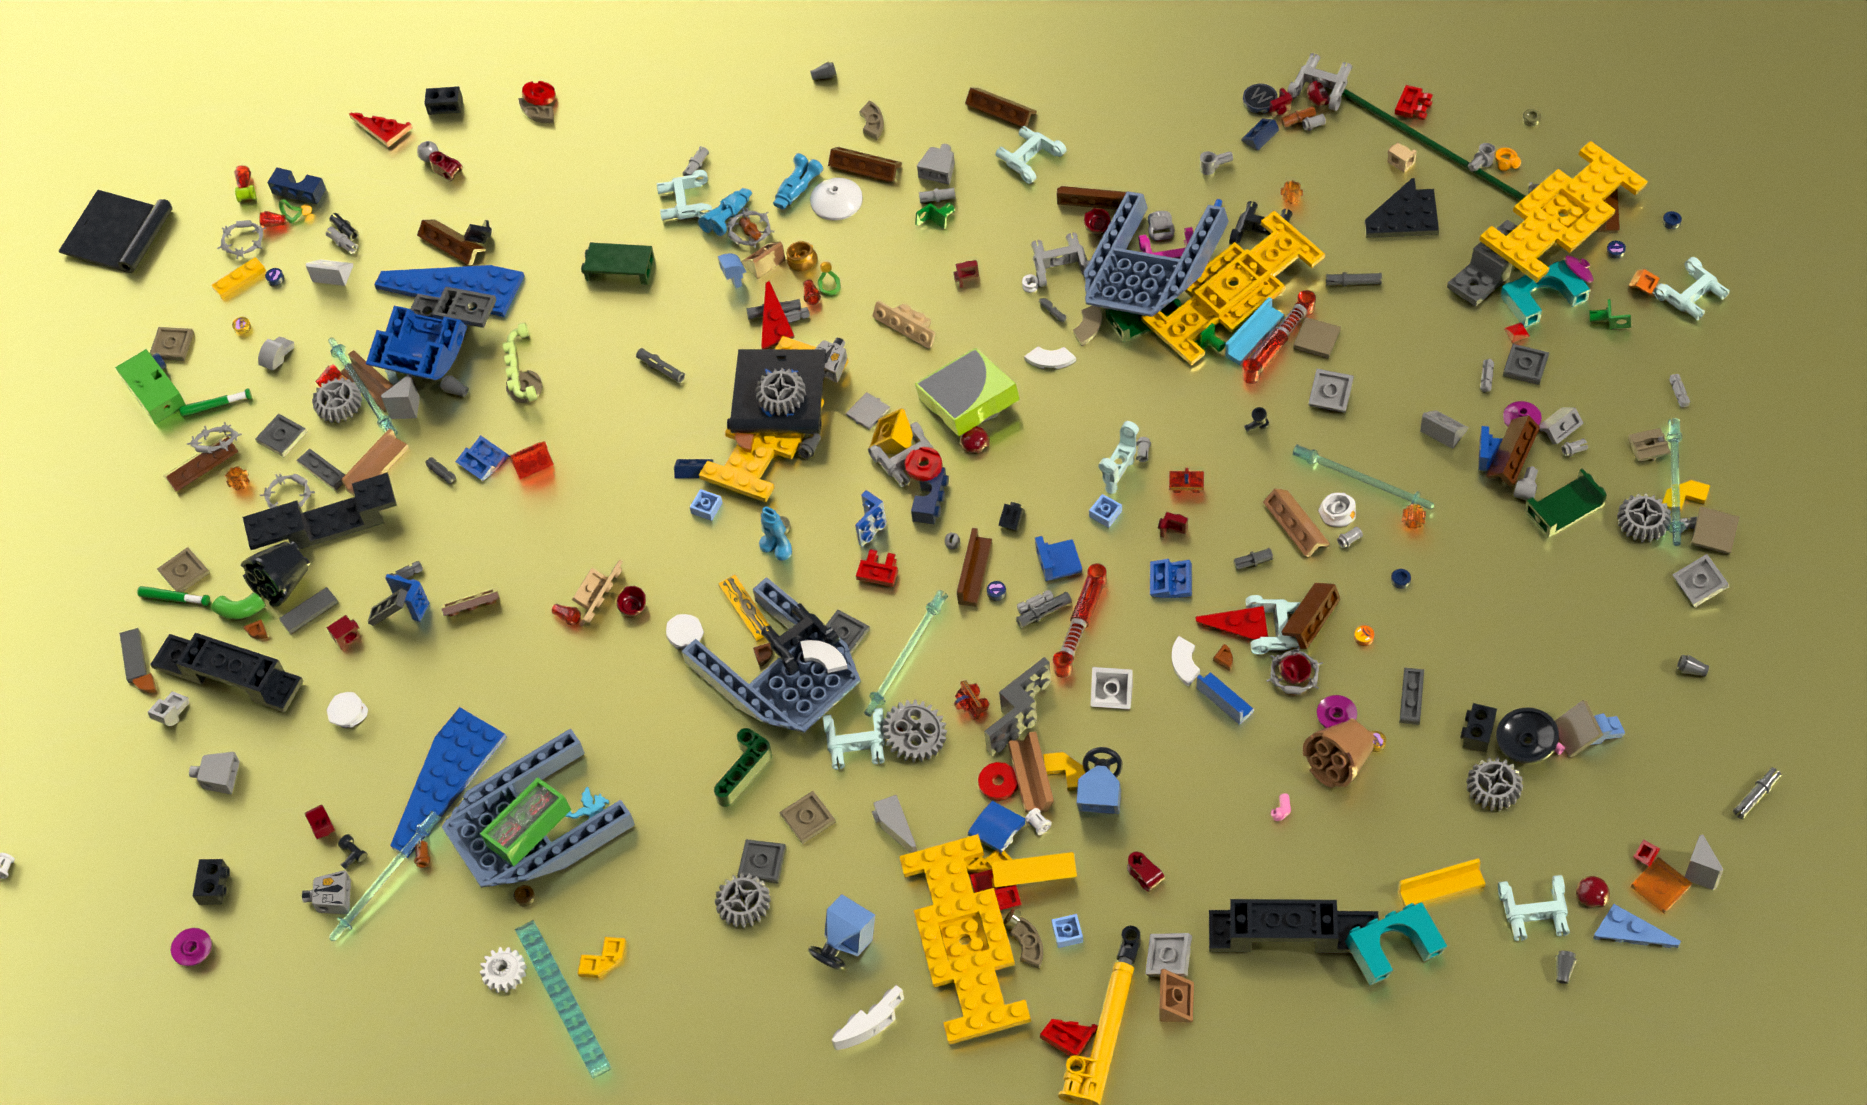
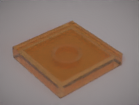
(1661, 885)

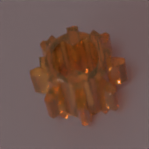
(1291, 191)
(237, 478)
(1413, 516)

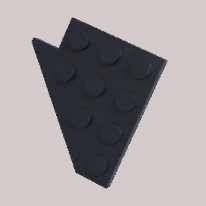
(1405, 214)

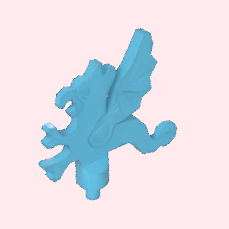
(589, 808)

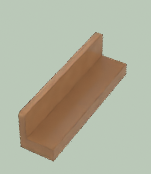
(370, 377)
(376, 460)
(1295, 521)
(1031, 773)

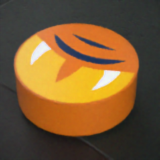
(1364, 635)

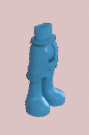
(793, 185)
(728, 208)
(774, 535)

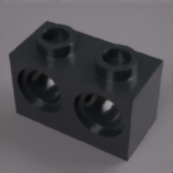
(443, 100)
(1479, 727)
(207, 881)

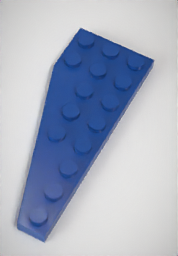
(483, 279)
(451, 764)

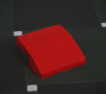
(1006, 895)

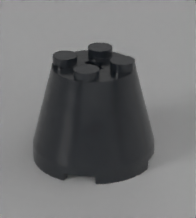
(275, 571)

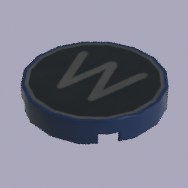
(1258, 97)

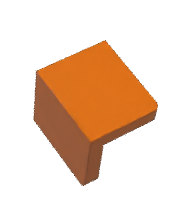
(1644, 281)

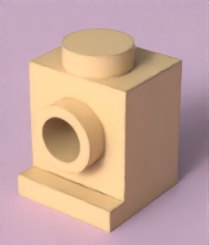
(1401, 157)

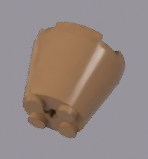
(1338, 752)

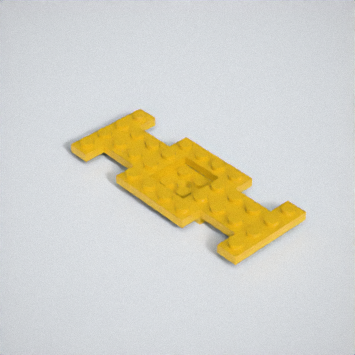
(1577, 199)
(1214, 297)
(745, 469)
(958, 916)

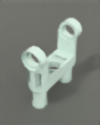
(1036, 142)
(678, 184)
(1685, 301)
(1125, 450)
(1280, 609)
(856, 741)
(1518, 914)

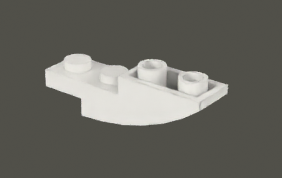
(865, 1026)

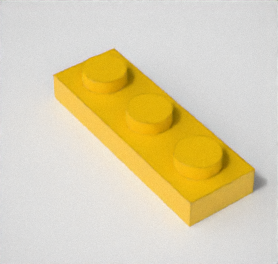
(238, 278)

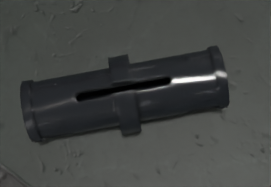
(344, 226)

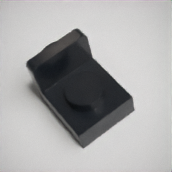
(478, 233)
(1011, 516)

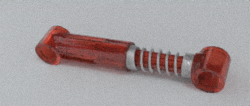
(1277, 338)
(1080, 619)

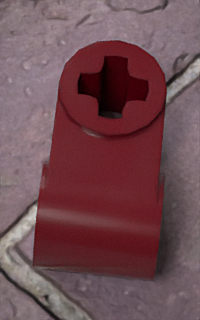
(444, 165)
(1146, 873)

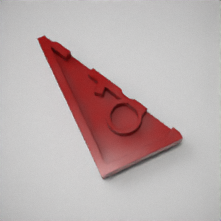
(383, 129)
(774, 320)
(1244, 622)

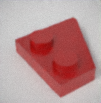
(1068, 1036)

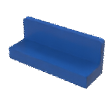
(1224, 698)

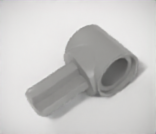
(1483, 157)
(1210, 161)
(1527, 487)

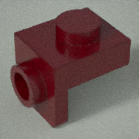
(1281, 104)
(965, 271)
(1173, 522)
(319, 821)

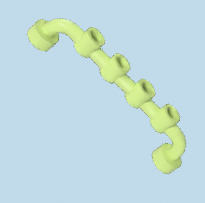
(511, 359)

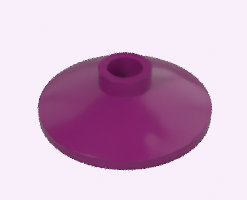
(1580, 268)
(1516, 408)
(1333, 706)
(186, 941)

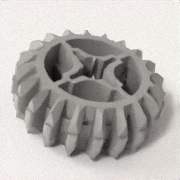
(336, 395)
(785, 395)
(1655, 514)
(1502, 793)
(756, 892)

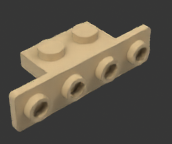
(906, 321)
(592, 588)

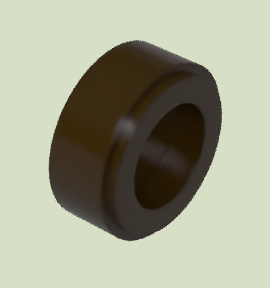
(524, 895)

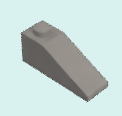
(893, 822)

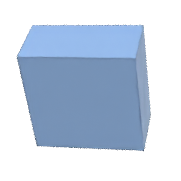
(706, 504)
(1105, 510)
(1067, 931)

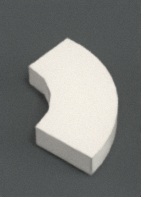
(1050, 359)
(824, 654)
(1182, 661)

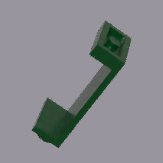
(618, 259)
(1130, 325)
(1566, 504)

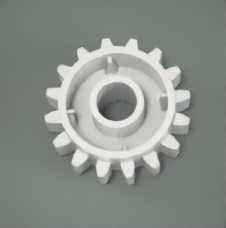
(510, 977)

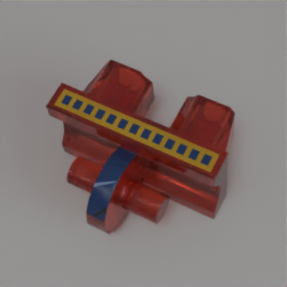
(1186, 481)
(968, 700)

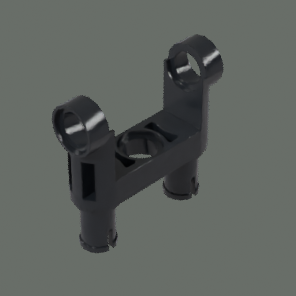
(1252, 222)
(807, 626)

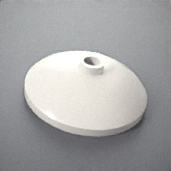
(836, 199)

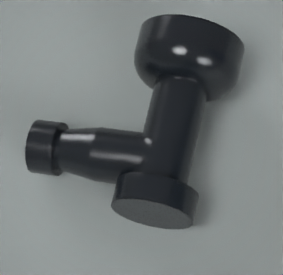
(1260, 419)
(347, 842)

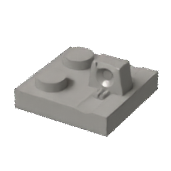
(1331, 390)
(1700, 580)
(1168, 952)

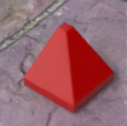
(1516, 332)
(1646, 853)

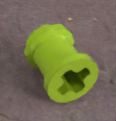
(245, 193)

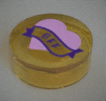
(241, 325)
(1379, 742)

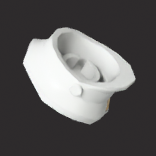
(1337, 509)
(683, 630)
(346, 710)

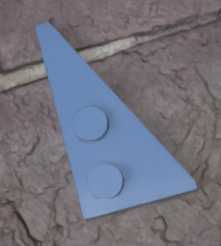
(1626, 927)

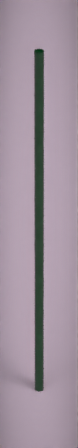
(1459, 160)

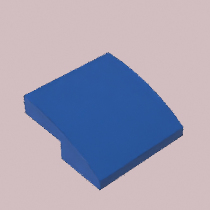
(482, 458)
(1170, 579)
(997, 826)

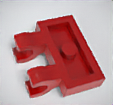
(1408, 103)
(876, 572)

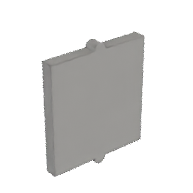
(868, 410)

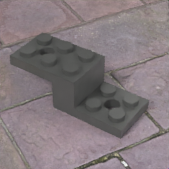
(1485, 270)
(456, 304)
(1018, 706)

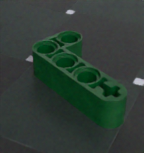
(726, 789)

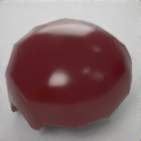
(1317, 94)
(1097, 221)
(974, 440)
(631, 601)
(1295, 668)
(1593, 892)

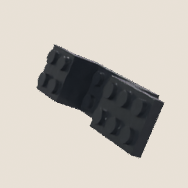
(325, 522)
(211, 658)
(1284, 922)

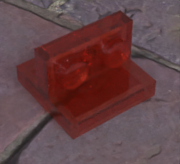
(531, 459)

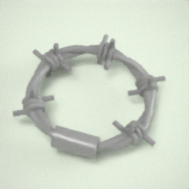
(763, 216)
(241, 224)
(223, 445)
(295, 477)
(1294, 689)

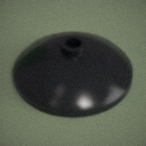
(1526, 725)

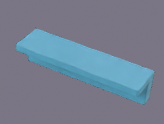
(1253, 332)

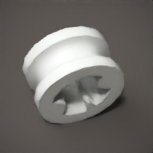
(1027, 280)

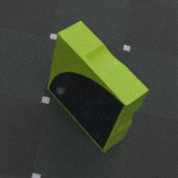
(967, 391)

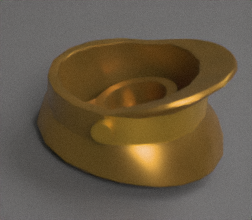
(801, 256)

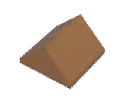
(765, 259)
(1175, 998)

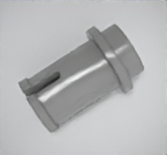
(1312, 122)
(1143, 448)
(1569, 449)
(1346, 539)

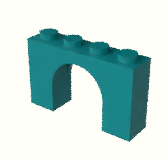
(1559, 277)
(1412, 922)

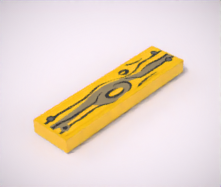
(744, 606)

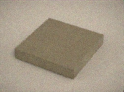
(1317, 337)
(172, 343)
(1715, 530)
(183, 570)
(1578, 728)
(807, 817)

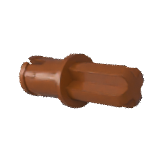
(1297, 117)
(749, 228)

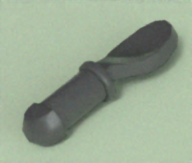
(1053, 310)

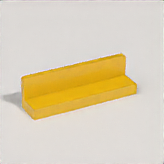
(1033, 869)
(1442, 883)

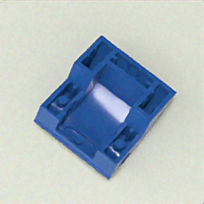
(417, 344)

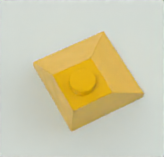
(893, 433)

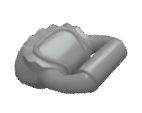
(1158, 221)

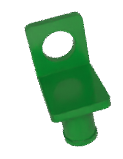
(937, 215)
(1606, 314)
(1208, 337)

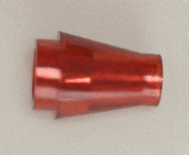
(242, 176)
(271, 219)
(811, 293)
(330, 373)
(568, 614)

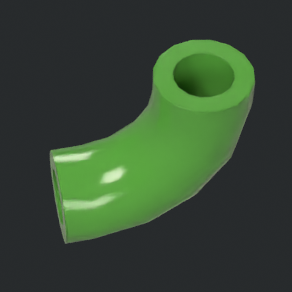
(238, 609)

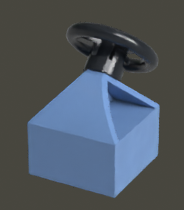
(1099, 787)
(846, 929)

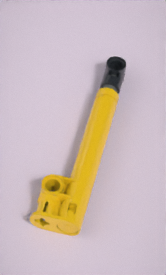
(1088, 1083)

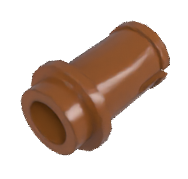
(422, 859)

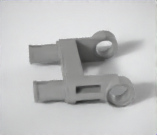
(1309, 74)
(1047, 259)
(895, 465)

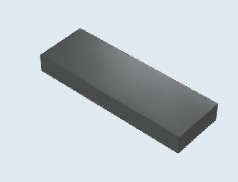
(321, 469)
(387, 607)
(308, 610)
(133, 654)
(1411, 696)

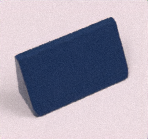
(1261, 133)
(689, 467)

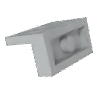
(1561, 424)

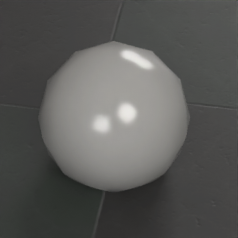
(425, 149)

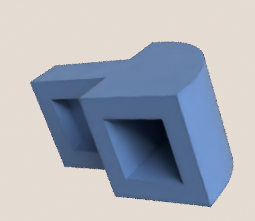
(732, 268)
(1610, 728)

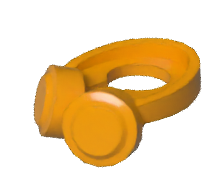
(1504, 164)

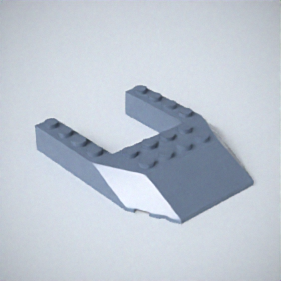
(1141, 280)
(775, 694)
(497, 792)

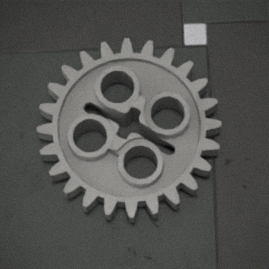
(914, 730)

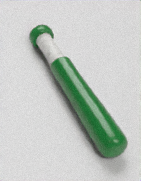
(204, 405)
(162, 594)

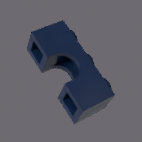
(284, 184)
(928, 507)

